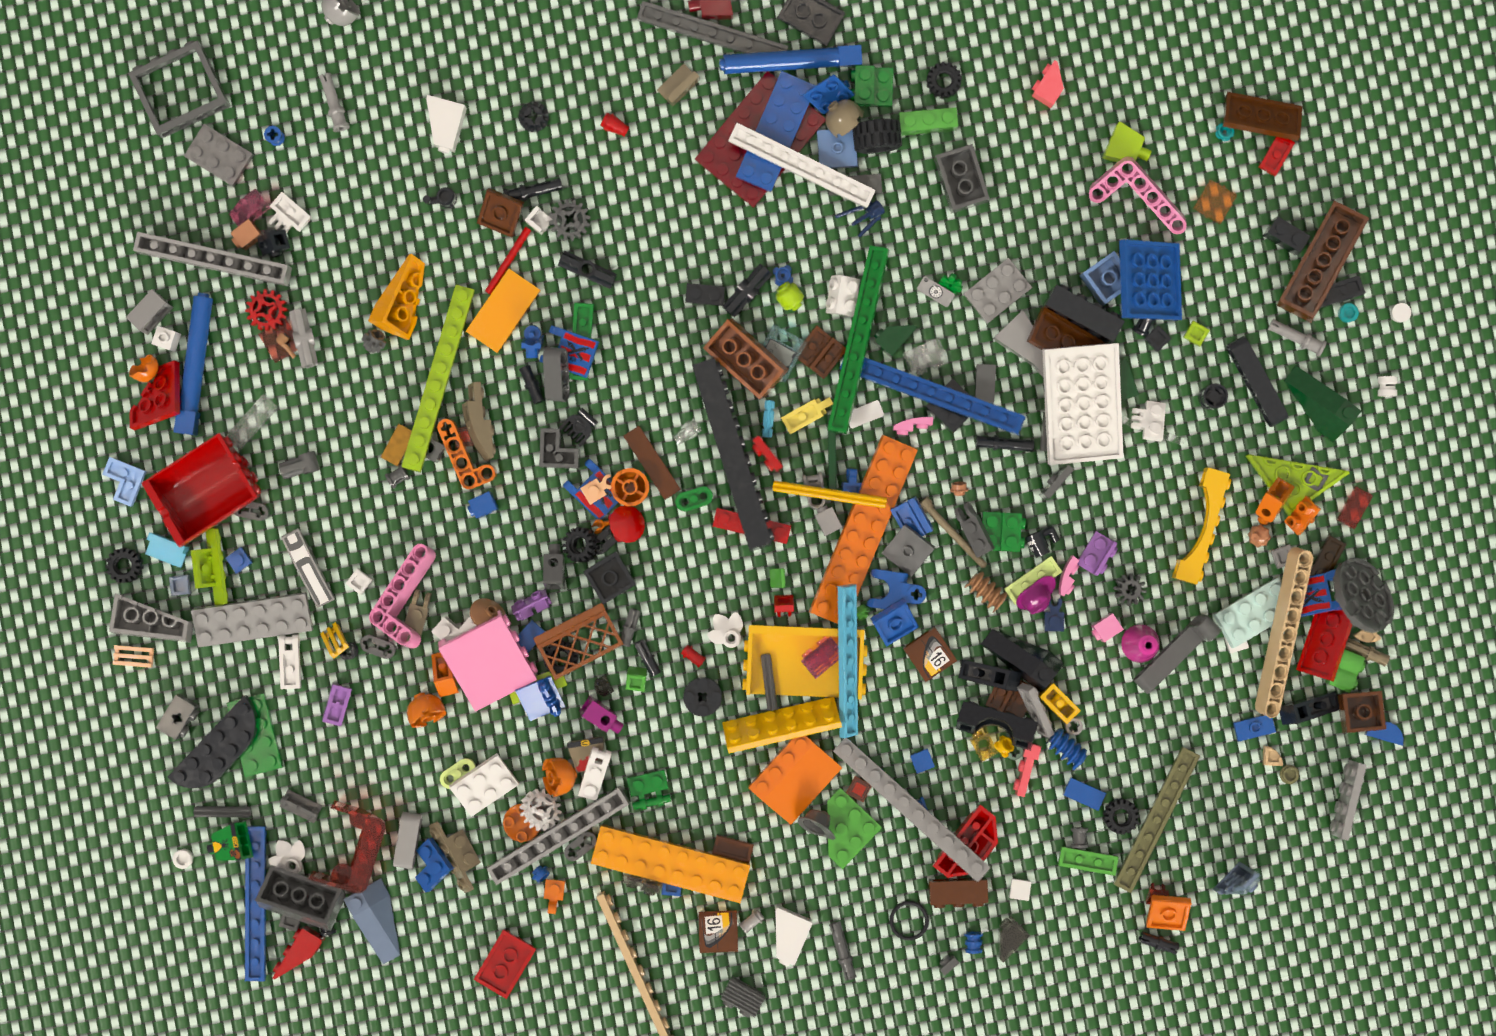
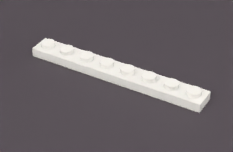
(801, 165)

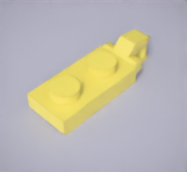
(806, 414)

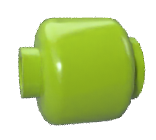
(789, 296)

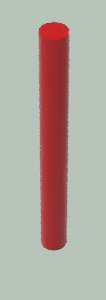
(508, 260)

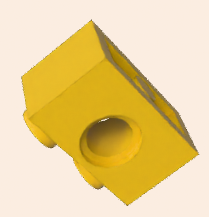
(1059, 703)

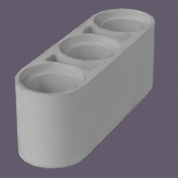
(407, 840)

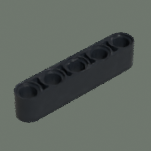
(1257, 381)

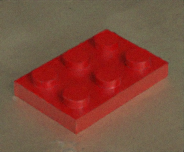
(771, 461)
(505, 963)

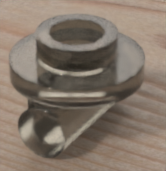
(603, 686)

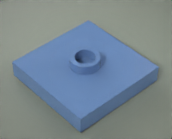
(836, 151)

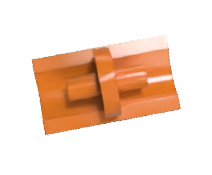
(1302, 515)

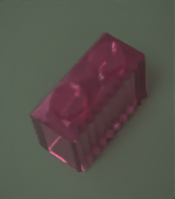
(821, 657)

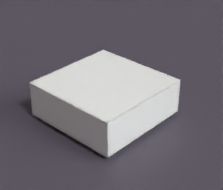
(359, 581)
(1020, 889)

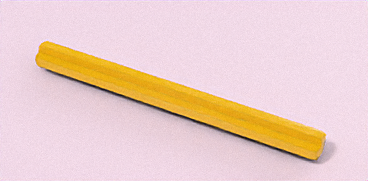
(829, 494)

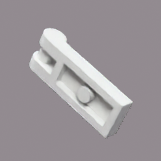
(289, 662)
(594, 774)

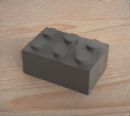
(961, 178)

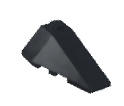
(1035, 663)

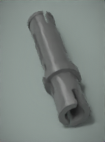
(842, 950)

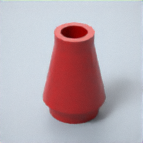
(614, 124)

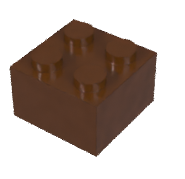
(1362, 712)

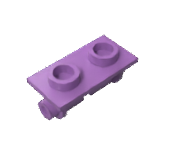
(523, 607)

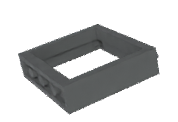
(193, 116)

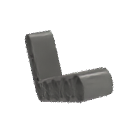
(1198, 630)

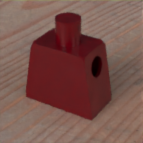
(712, 9)

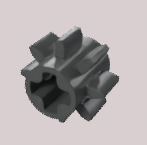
(374, 341)

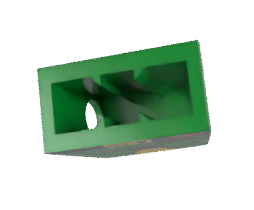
(231, 843)

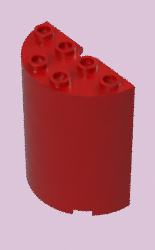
(202, 488)

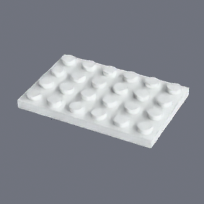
(1082, 403)

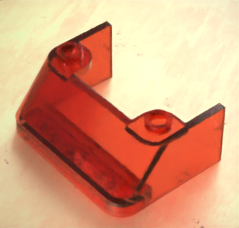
(357, 875)

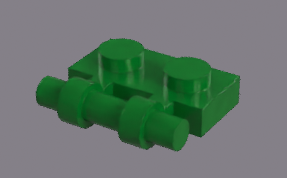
(648, 783)

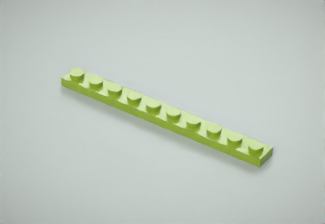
(438, 378)

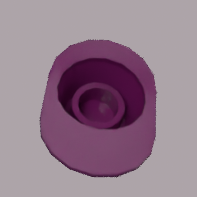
(1037, 596)

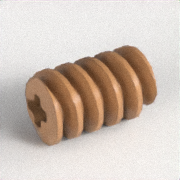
(986, 590)

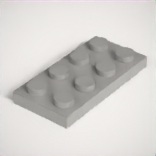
(1348, 800)

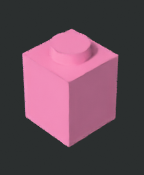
(1106, 628)

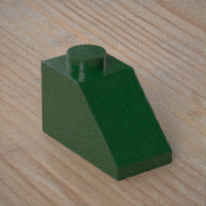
(893, 338)

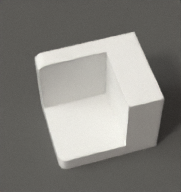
(538, 220)

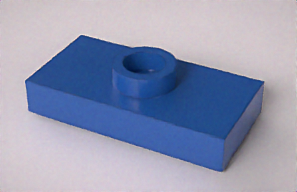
(1253, 727)

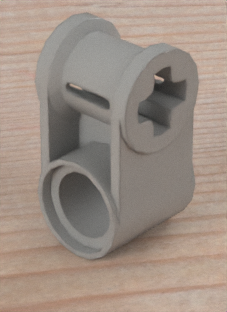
(806, 479)

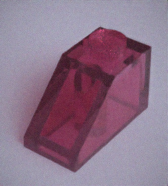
(249, 207)

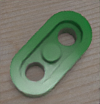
(694, 498)

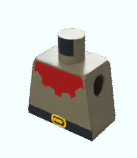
(581, 750)

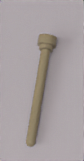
(927, 506)

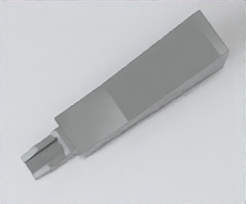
(1015, 337)

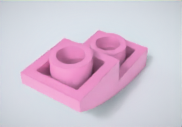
(907, 426)
(1066, 582)

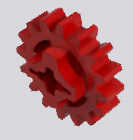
(259, 312)

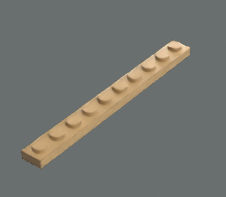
(636, 970)

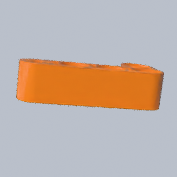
(454, 456)

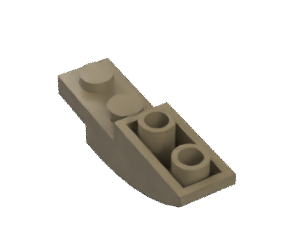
(478, 428)

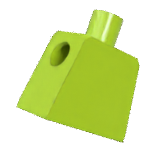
(1125, 143)

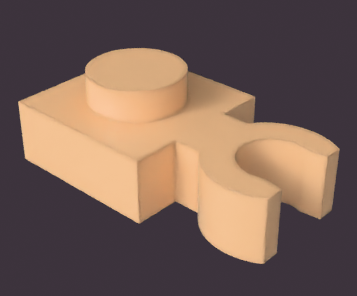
(594, 490)

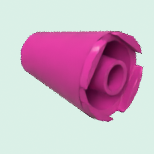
(1134, 642)

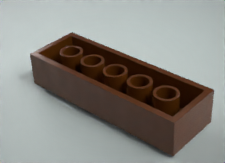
(1322, 261)

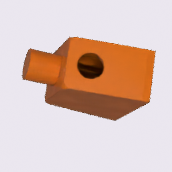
(1270, 504)

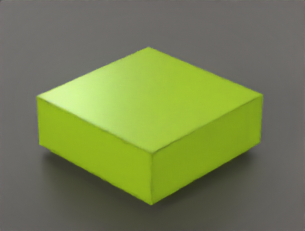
(1196, 333)

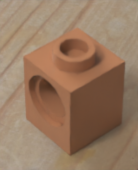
(246, 235)

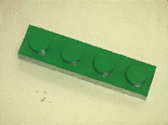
(582, 326)

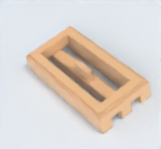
(117, 654)

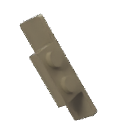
(458, 852)

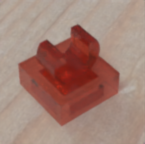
(1152, 891)

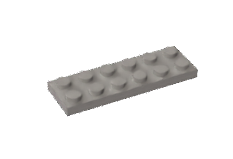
(252, 619)

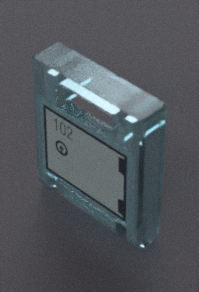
(782, 351)

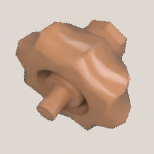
(1259, 536)

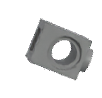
(827, 520)

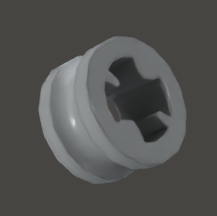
(1079, 728)

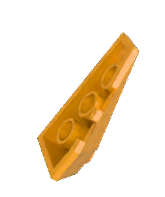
(398, 303)

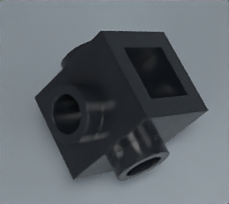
(273, 243)

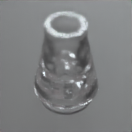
(687, 431)

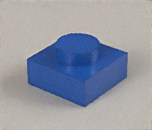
(239, 560)

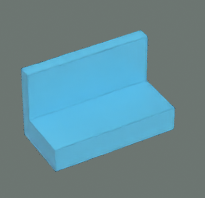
(166, 550)

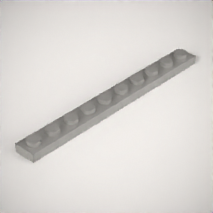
(912, 809)

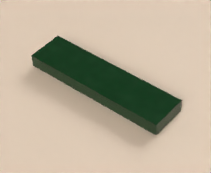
(832, 477)

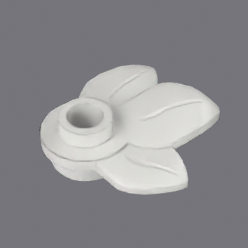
(725, 627)
(288, 853)

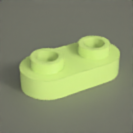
(456, 771)

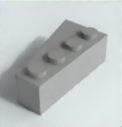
(144, 621)

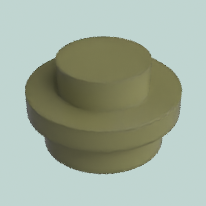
(1289, 774)

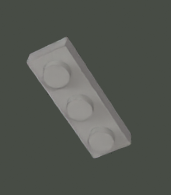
(1036, 709)

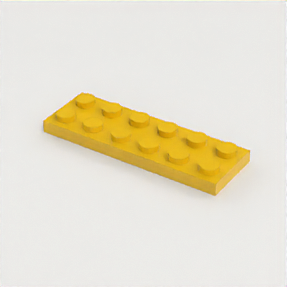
(781, 724)

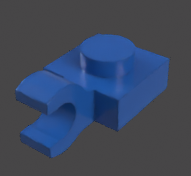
(851, 484)

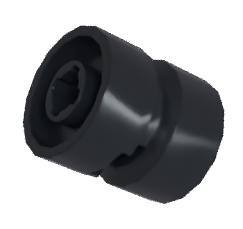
(1213, 396)

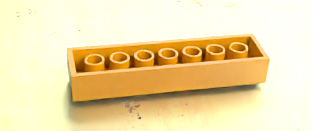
(670, 863)

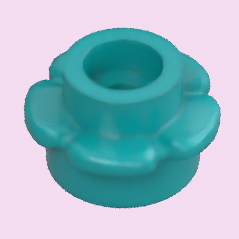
(1220, 135)

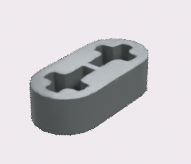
(254, 516)
(375, 650)
(583, 849)

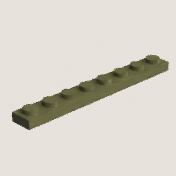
(1156, 820)

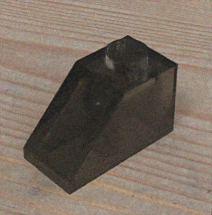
(1010, 937)

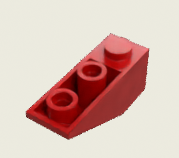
(304, 947)

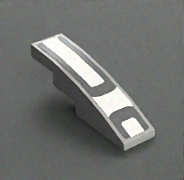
(307, 567)

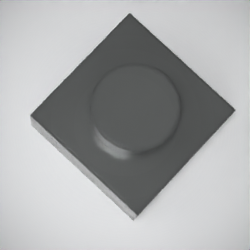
(948, 964)

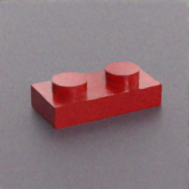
(1276, 155)

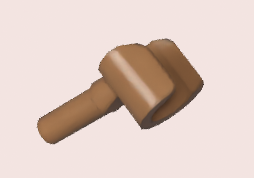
(282, 340)

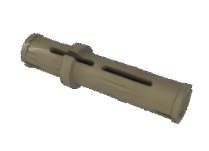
(1367, 652)

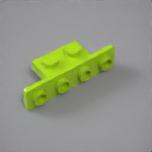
(208, 567)

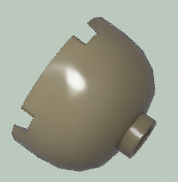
(842, 116)

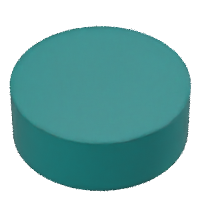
(1348, 312)

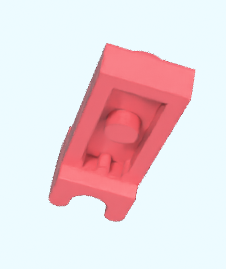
(1025, 768)

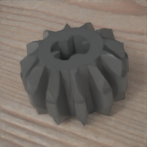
(1131, 581)

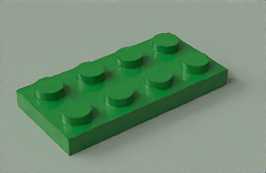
(264, 751)

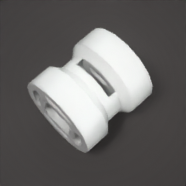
(1387, 391)

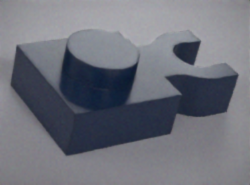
(1054, 619)

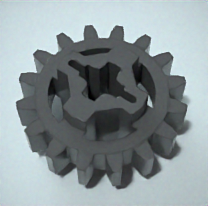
(579, 228)

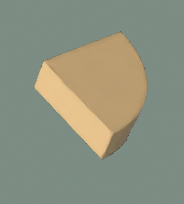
(1366, 636)
(1271, 757)

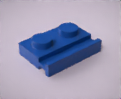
(913, 515)

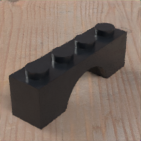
(974, 717)

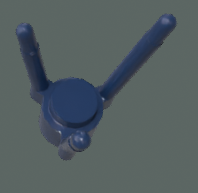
(873, 211)

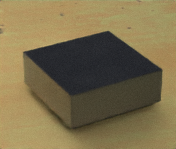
(1157, 338)

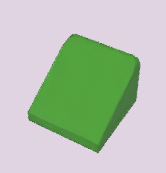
(777, 578)
(636, 678)

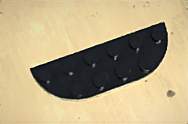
(218, 748)

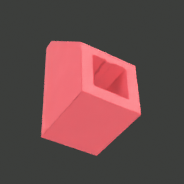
(1050, 87)

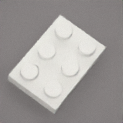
(484, 784)

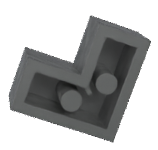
(553, 455)

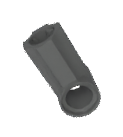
(305, 463)

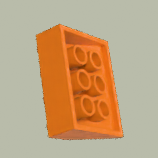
(794, 777)

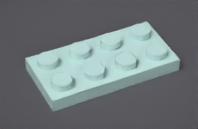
(1249, 614)

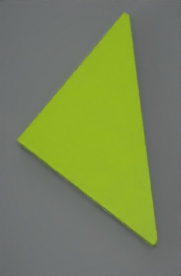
(1294, 473)

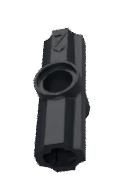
(576, 264)
(747, 290)

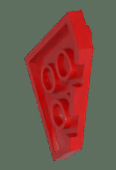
(159, 399)

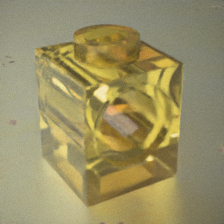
(986, 753)

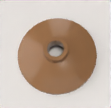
(484, 610)

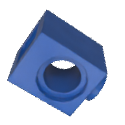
(482, 505)

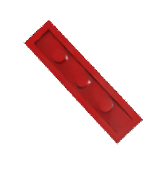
(730, 521)

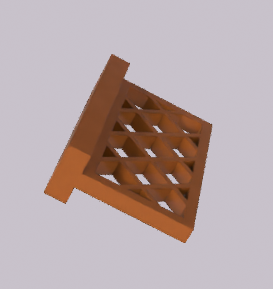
(570, 626)

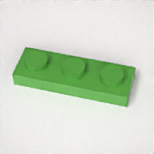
(1088, 860)

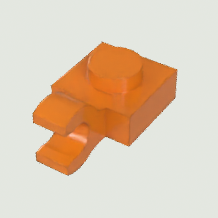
(554, 891)

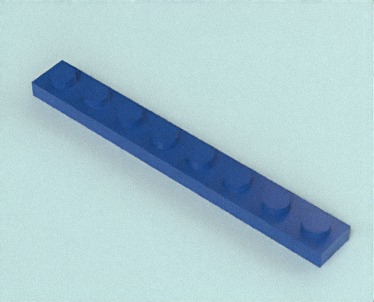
(254, 915)

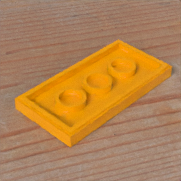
(503, 310)

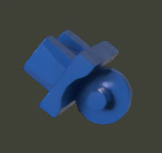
(532, 341)

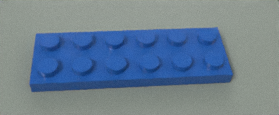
(780, 123)

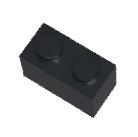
(1286, 235)

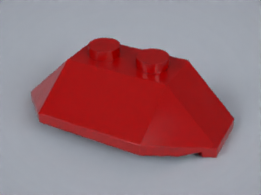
(978, 833)

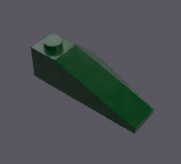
(1325, 407)

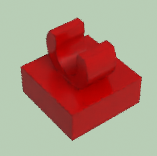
(784, 603)

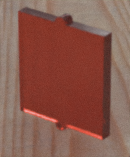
(269, 339)

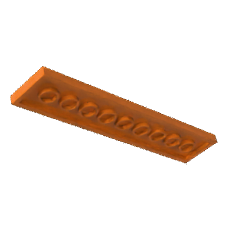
(864, 525)

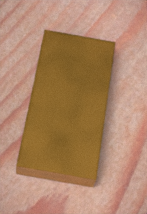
(397, 445)

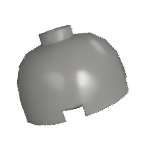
(340, 12)

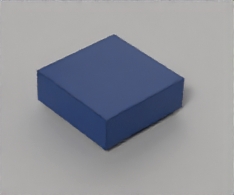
(922, 761)
(670, 890)

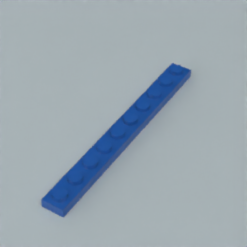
(942, 396)

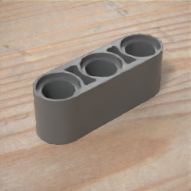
(556, 374)

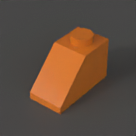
(443, 677)

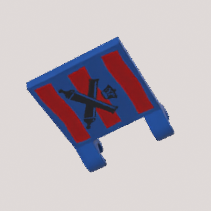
(579, 348)
(601, 506)
(1318, 595)

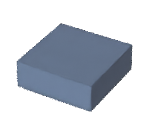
(180, 585)

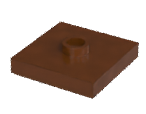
(500, 212)

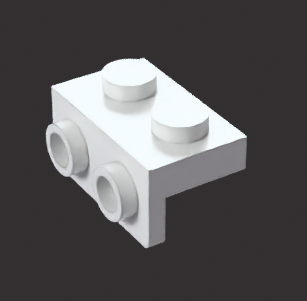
(842, 295)

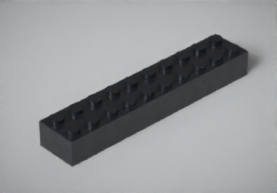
(732, 455)

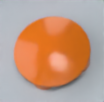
(515, 827)

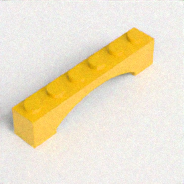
(1214, 486)

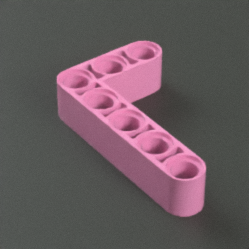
(1142, 190)
(401, 596)

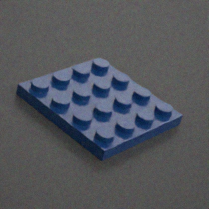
(1150, 280)

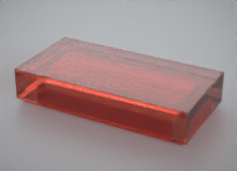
(1354, 507)

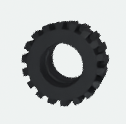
(877, 136)

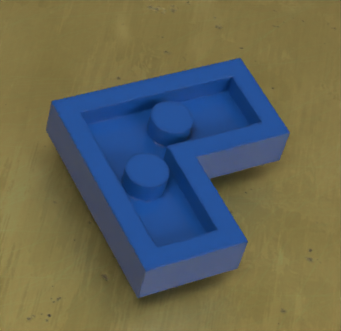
(437, 865)

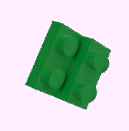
(872, 86)
(1005, 530)

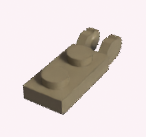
(417, 614)

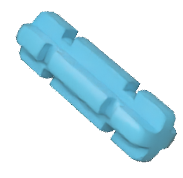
(768, 418)

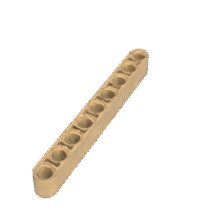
(1281, 623)

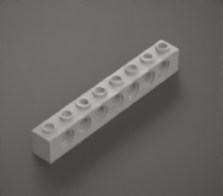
(212, 259)
(558, 835)

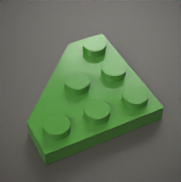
(851, 828)

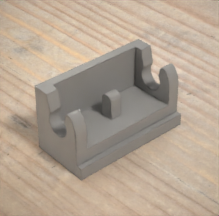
(149, 312)

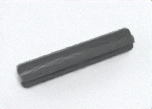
(769, 682)
(222, 811)

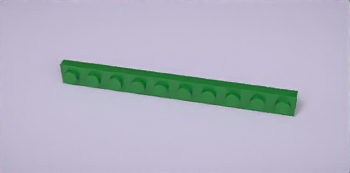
(858, 339)

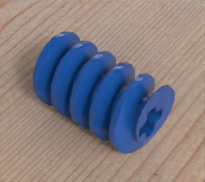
(1068, 748)

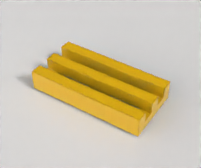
(330, 633)

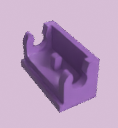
(336, 704)

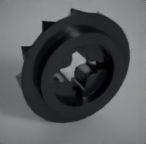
(540, 122)

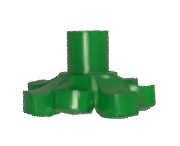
(951, 283)

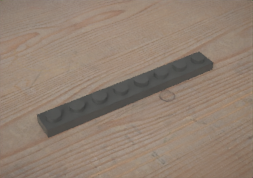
(705, 30)

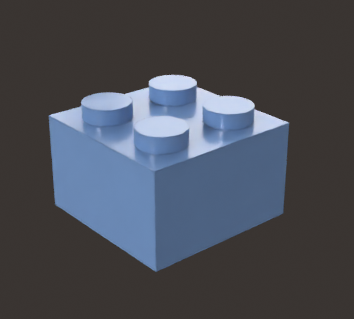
(1104, 279)

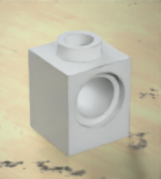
(166, 338)

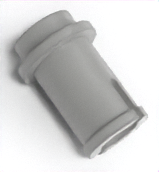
(751, 921)

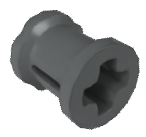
(397, 476)
(1079, 837)

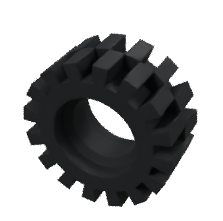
(944, 91)
(571, 544)
(116, 556)
(550, 651)
(1132, 816)

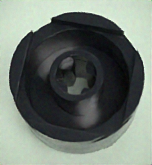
(691, 696)

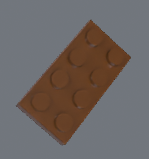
(1262, 116)
(1057, 332)

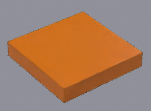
(1168, 912)

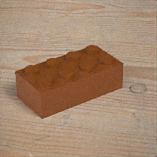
(745, 358)

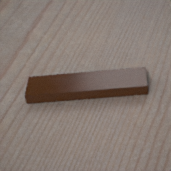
(651, 462)

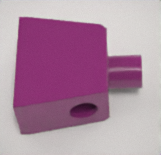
(593, 712)

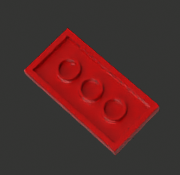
(1325, 644)

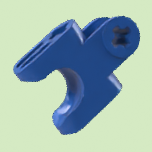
(898, 589)

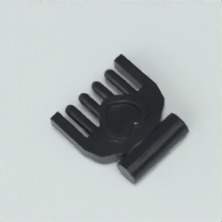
(581, 424)

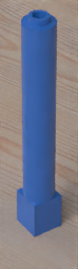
(791, 60)
(188, 419)

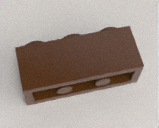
(958, 892)

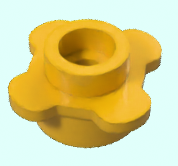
(1004, 746)

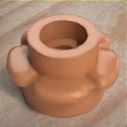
(959, 488)

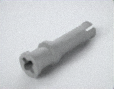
(335, 111)
(1305, 341)

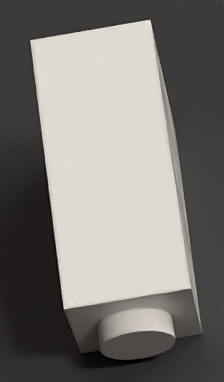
(446, 122)
(790, 934)

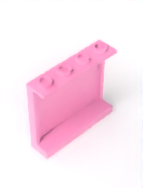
(488, 661)

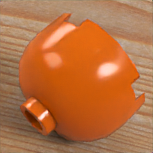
(630, 487)
(424, 709)
(559, 776)

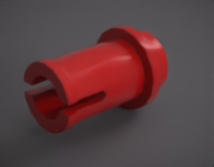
(692, 655)

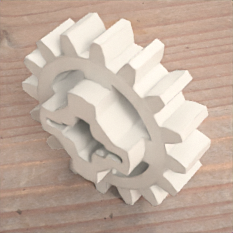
(536, 813)

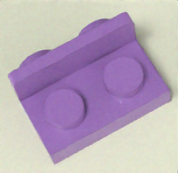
(1097, 553)

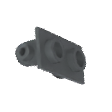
(300, 806)

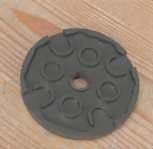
(1363, 595)

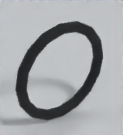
(909, 937)

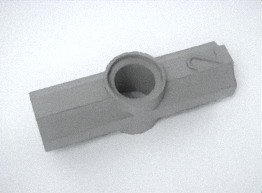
(303, 338)

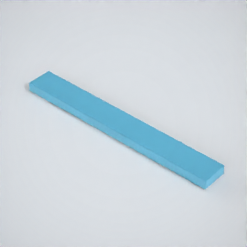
(848, 660)

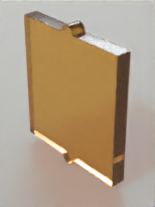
(1215, 202)

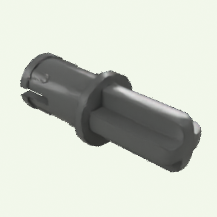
(629, 627)

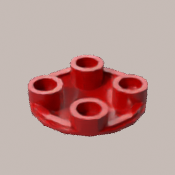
(626, 524)

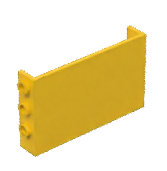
(790, 675)

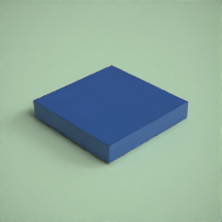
(894, 622)

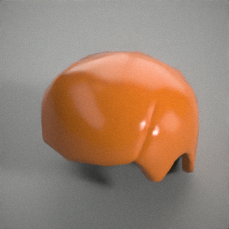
(146, 370)

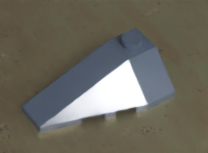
(1238, 881)
(375, 918)

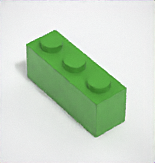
(928, 121)

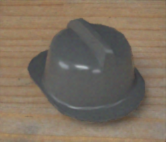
(817, 823)

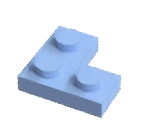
(129, 478)

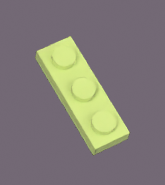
(1045, 568)

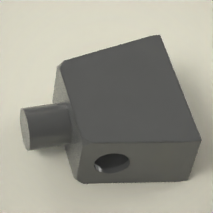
(554, 576)

